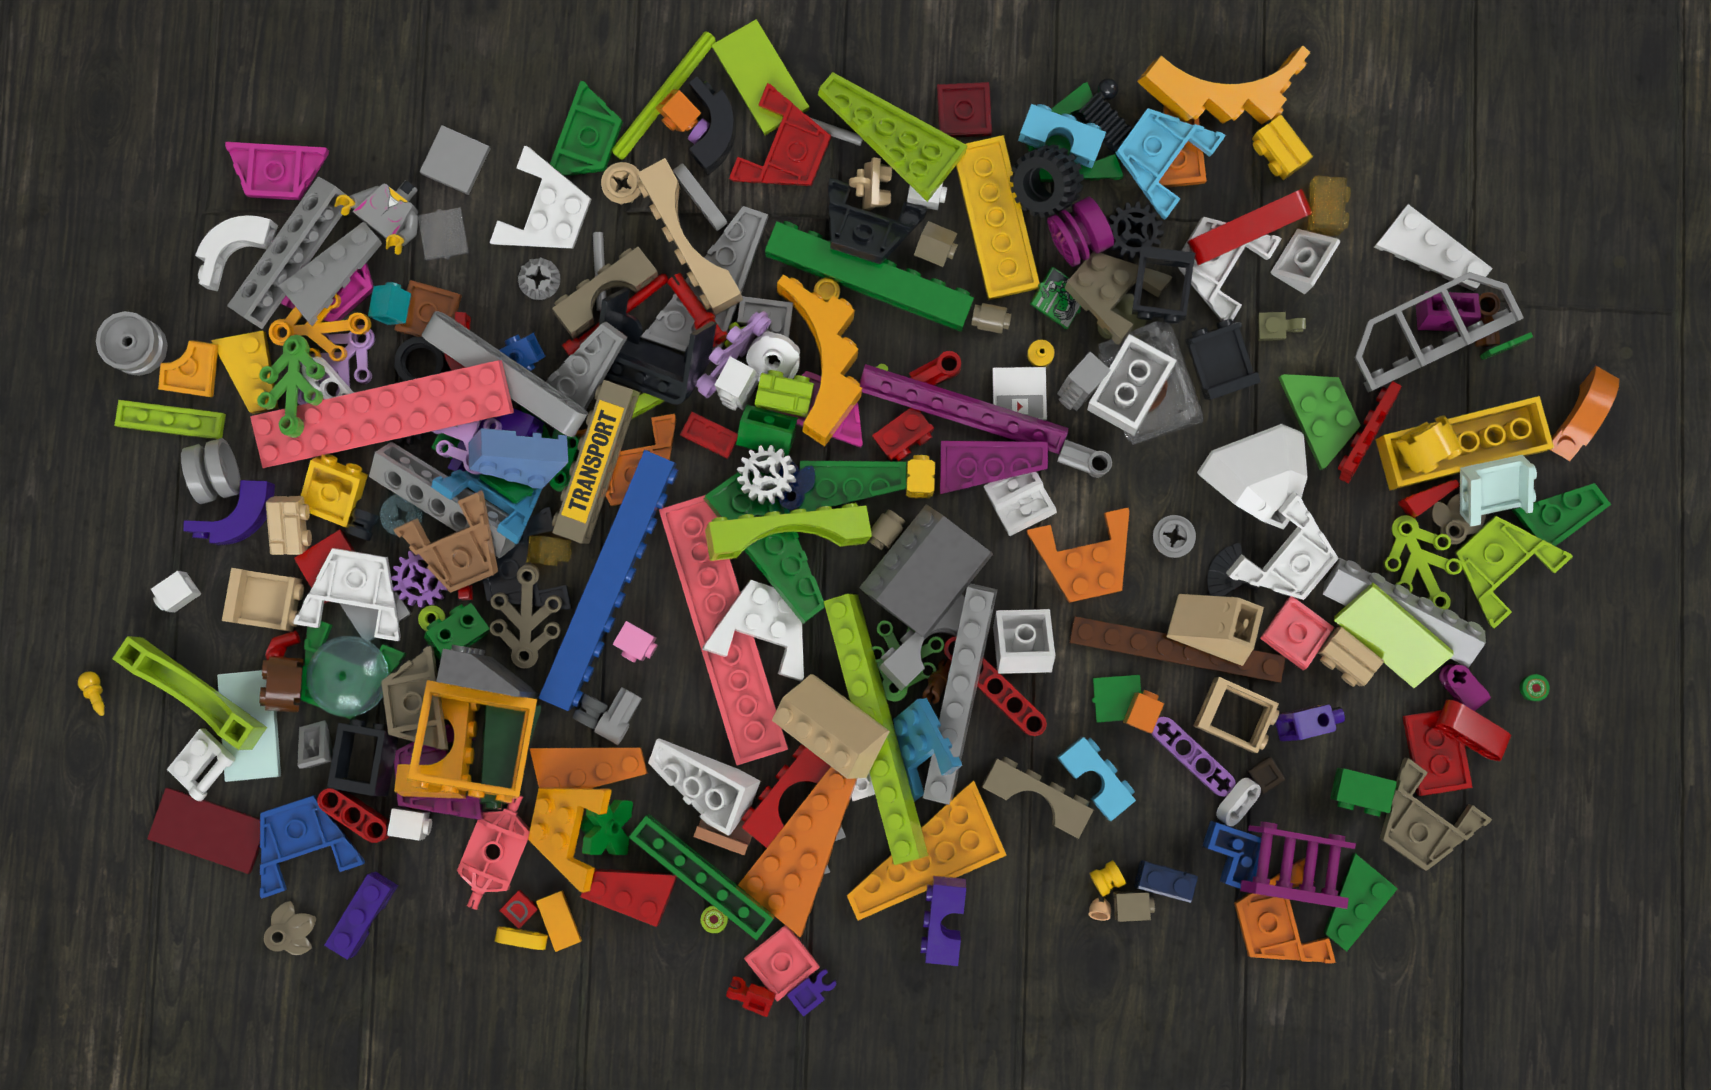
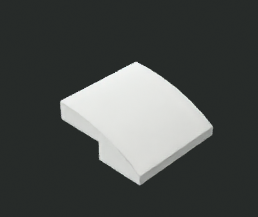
(1020, 501)

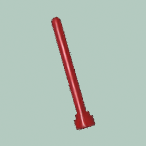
(572, 345)

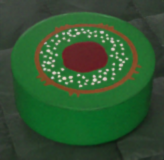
(1534, 687)

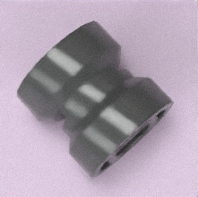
(589, 711)

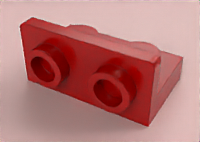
(903, 433)

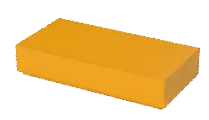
(558, 921)

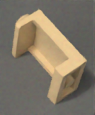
(262, 599)

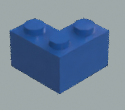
(1241, 850)

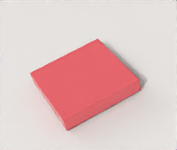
(1297, 632)
(782, 962)

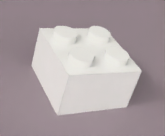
(1024, 641)

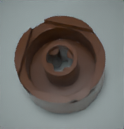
(282, 684)

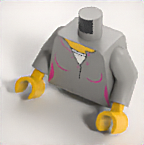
(385, 212)

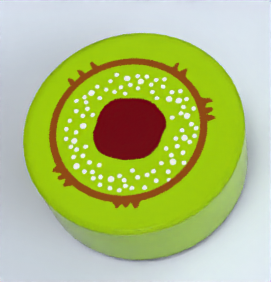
(713, 920)

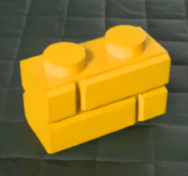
(1281, 148)
(920, 477)

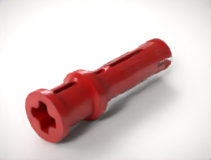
(695, 307)

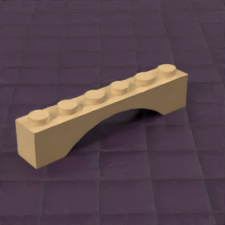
(715, 282)

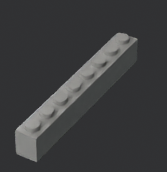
(961, 686)

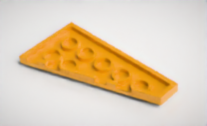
(956, 841)

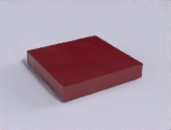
(964, 109)

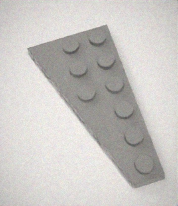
(732, 252)

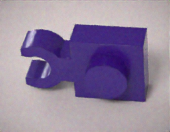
(808, 993)

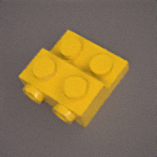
(333, 489)

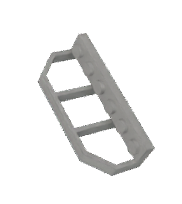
(1451, 342)

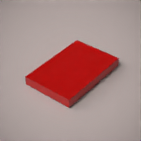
(1437, 754)

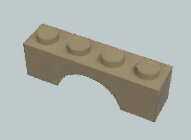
(631, 272)
(1067, 813)

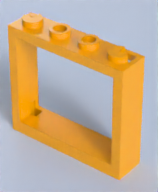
(480, 697)

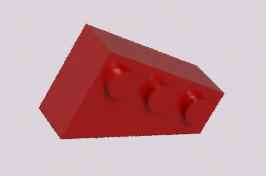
(632, 893)

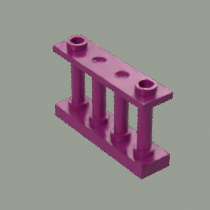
(1306, 890)

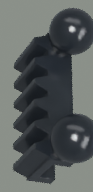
(1101, 114)

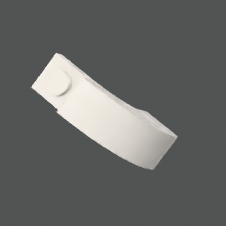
(226, 239)

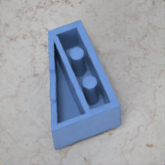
(517, 458)

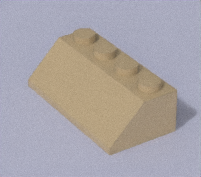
(831, 727)

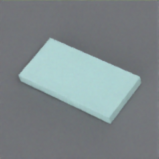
(264, 759)

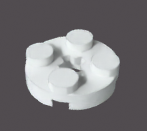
(773, 344)

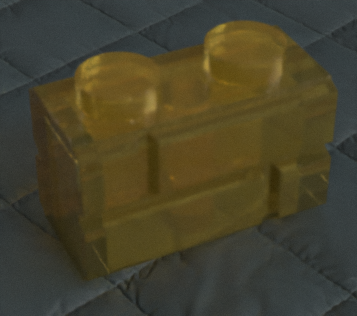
(1328, 205)

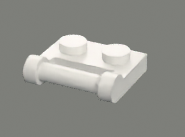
(195, 759)

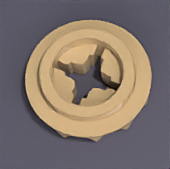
(610, 186)

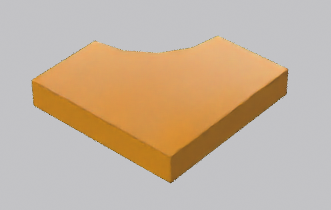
(192, 372)

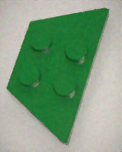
(586, 135)

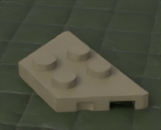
(404, 697)

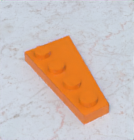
(586, 766)

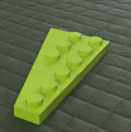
(906, 143)

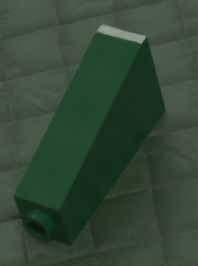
(500, 748)

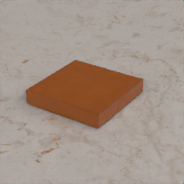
(423, 304)

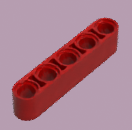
(1249, 227)
(1007, 692)

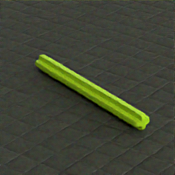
(674, 81)

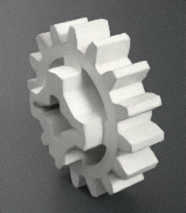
(760, 483)

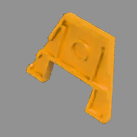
(557, 828)

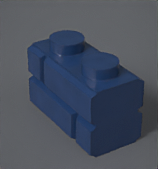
(1165, 881)

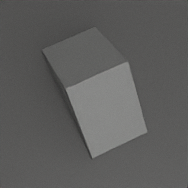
(314, 745)

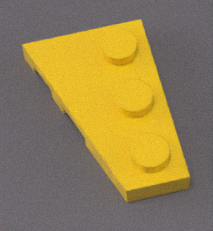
(244, 358)

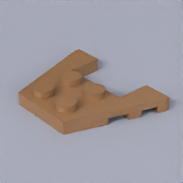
(461, 556)

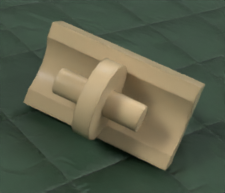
(868, 184)

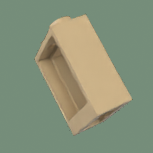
(1210, 706)

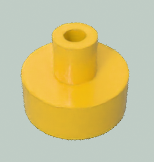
(1040, 359)

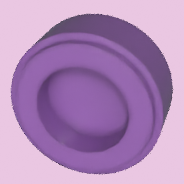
(699, 131)

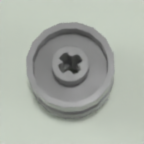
(131, 343)
(210, 471)

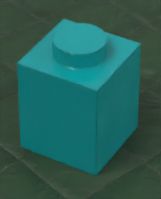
(389, 304)

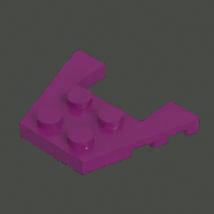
(459, 807)

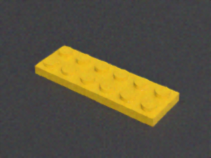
(996, 219)

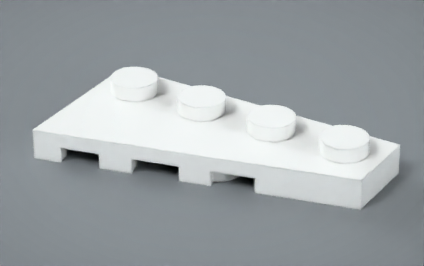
(1425, 244)

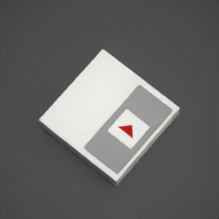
(1021, 390)

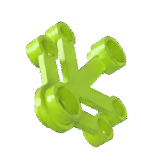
(1420, 558)

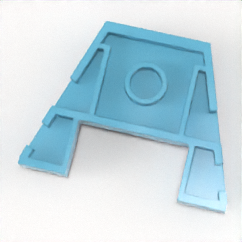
(1154, 146)

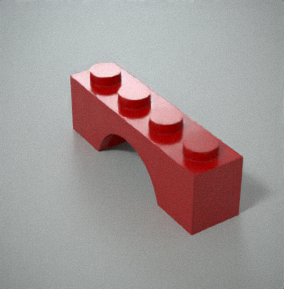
(765, 821)

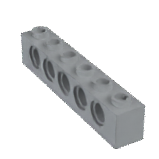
(288, 253)
(413, 480)

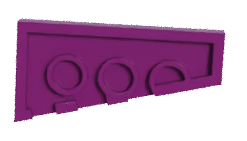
(982, 462)

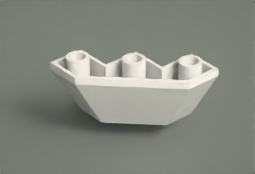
(1260, 472)

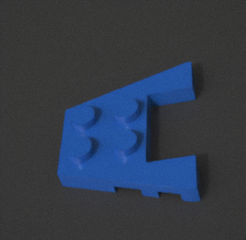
(297, 830)

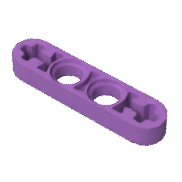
(1194, 754)

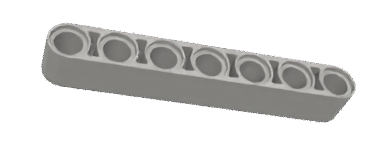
(522, 384)

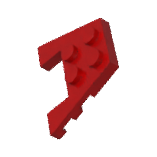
(795, 149)

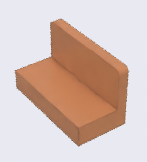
(737, 841)

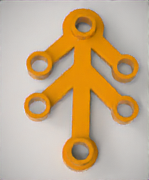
(316, 331)

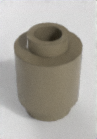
(991, 318)
(886, 530)

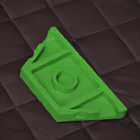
(1321, 413)

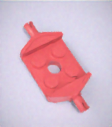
(510, 835)

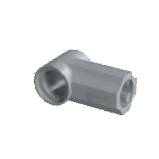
(1081, 458)
(615, 722)

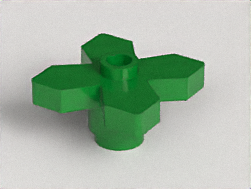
(605, 829)

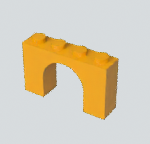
(456, 763)

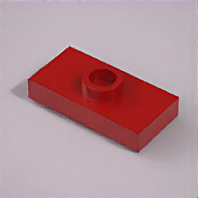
(709, 435)

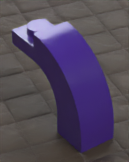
(242, 522)

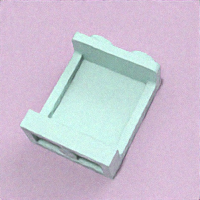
(1496, 487)

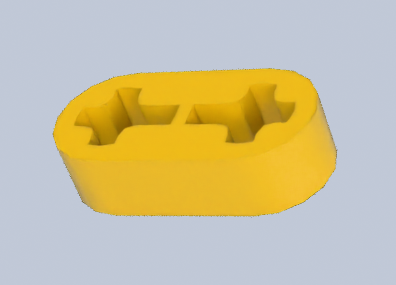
(521, 938)

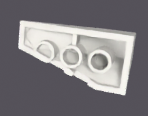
(713, 788)

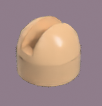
(1100, 910)

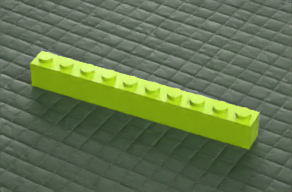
(867, 693)

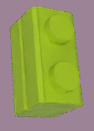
(784, 394)

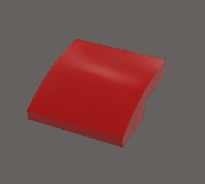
(314, 557)

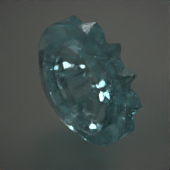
(390, 512)

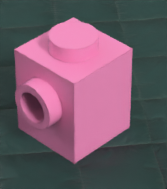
(635, 642)

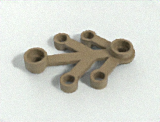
(525, 621)

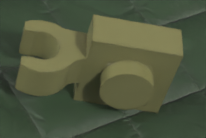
(1274, 326)

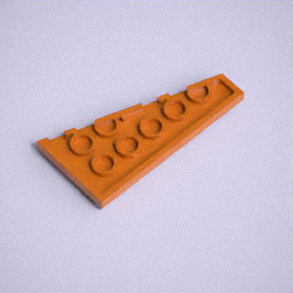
(796, 860)

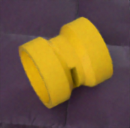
(1107, 878)

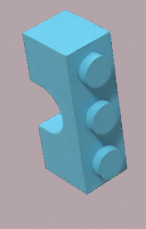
(1083, 138)
(1113, 795)

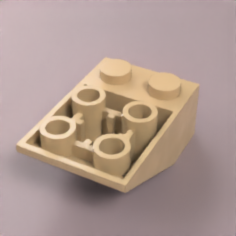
(1216, 625)

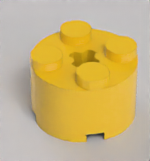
(1429, 444)

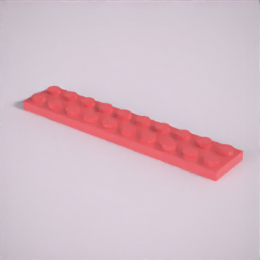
(386, 413)
(740, 676)

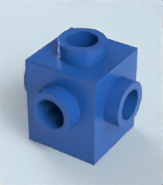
(523, 350)

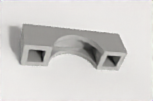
(1082, 382)
(905, 663)

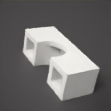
(736, 384)

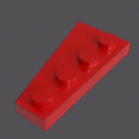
(1373, 423)

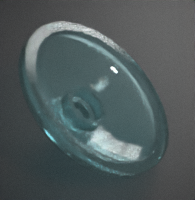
(364, 671)

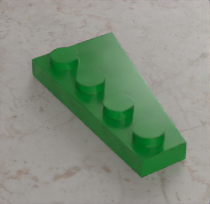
(852, 481)

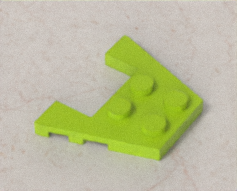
(1495, 554)

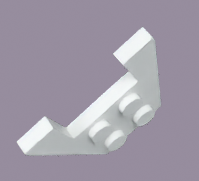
(555, 211)
(1211, 275)
(1297, 563)
(356, 581)
(766, 616)

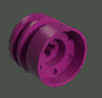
(1082, 230)

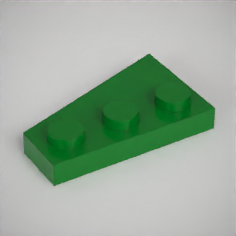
(1563, 514)
(1367, 895)

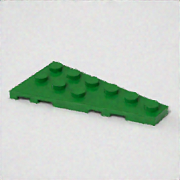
(776, 555)

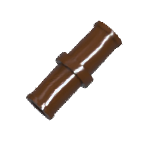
(937, 682)

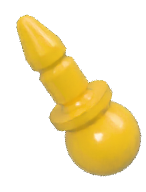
(90, 685)

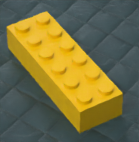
(1484, 437)

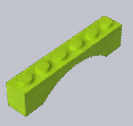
(842, 526)
(220, 713)

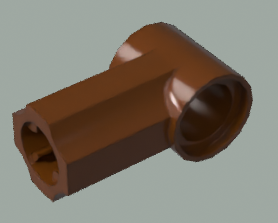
(1486, 317)

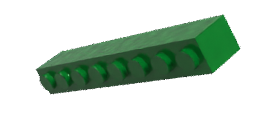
(879, 281)

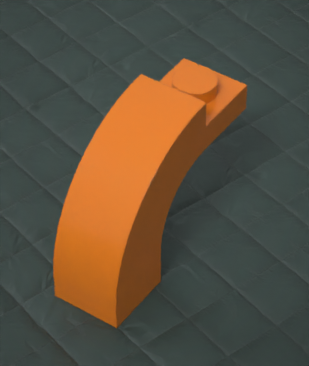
(1588, 414)

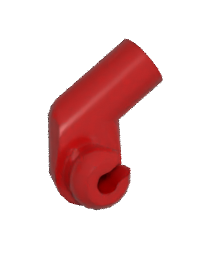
(280, 643)

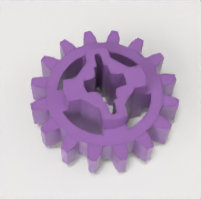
(410, 581)

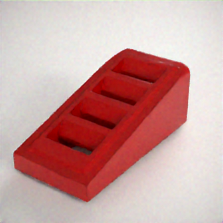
(1420, 502)

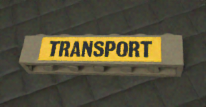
(595, 462)

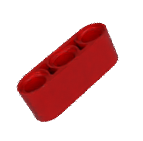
(1473, 730)
(342, 811)

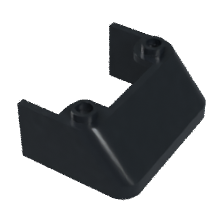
(650, 366)

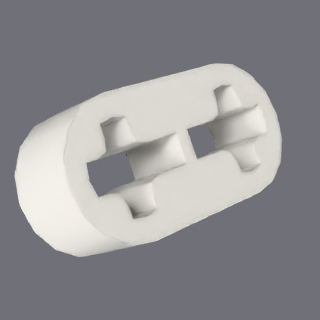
(1238, 801)

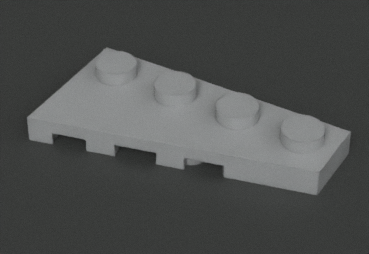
(319, 280)
(588, 365)

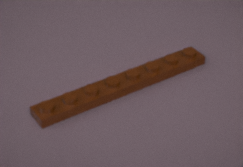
(1159, 647)

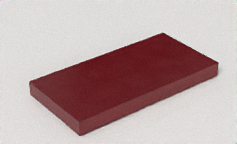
(207, 830)

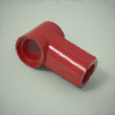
(933, 372)

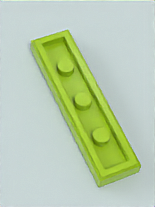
(170, 419)

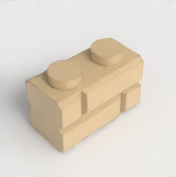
(288, 525)
(1349, 657)

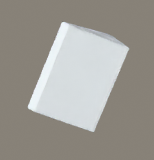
(1304, 259)

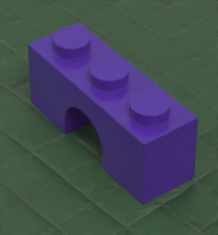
(945, 897)
(359, 915)

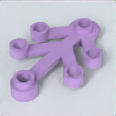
(741, 341)
(343, 366)
(464, 433)

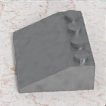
(926, 571)
(473, 670)

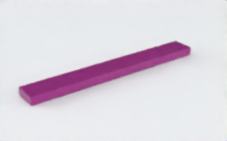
(961, 408)

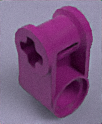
(1466, 688)

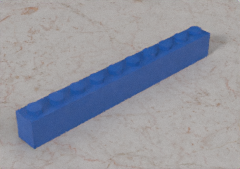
(608, 580)

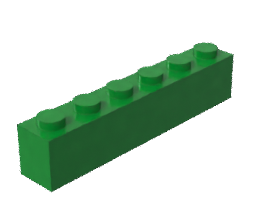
(702, 876)

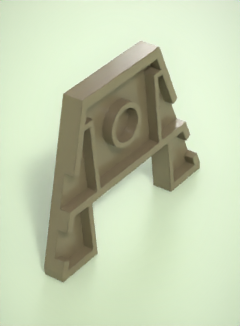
(1104, 282)
(1417, 829)

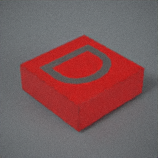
(519, 909)

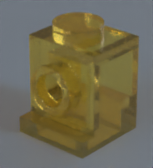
(548, 550)

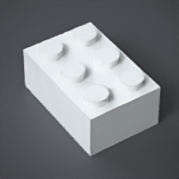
(1131, 385)

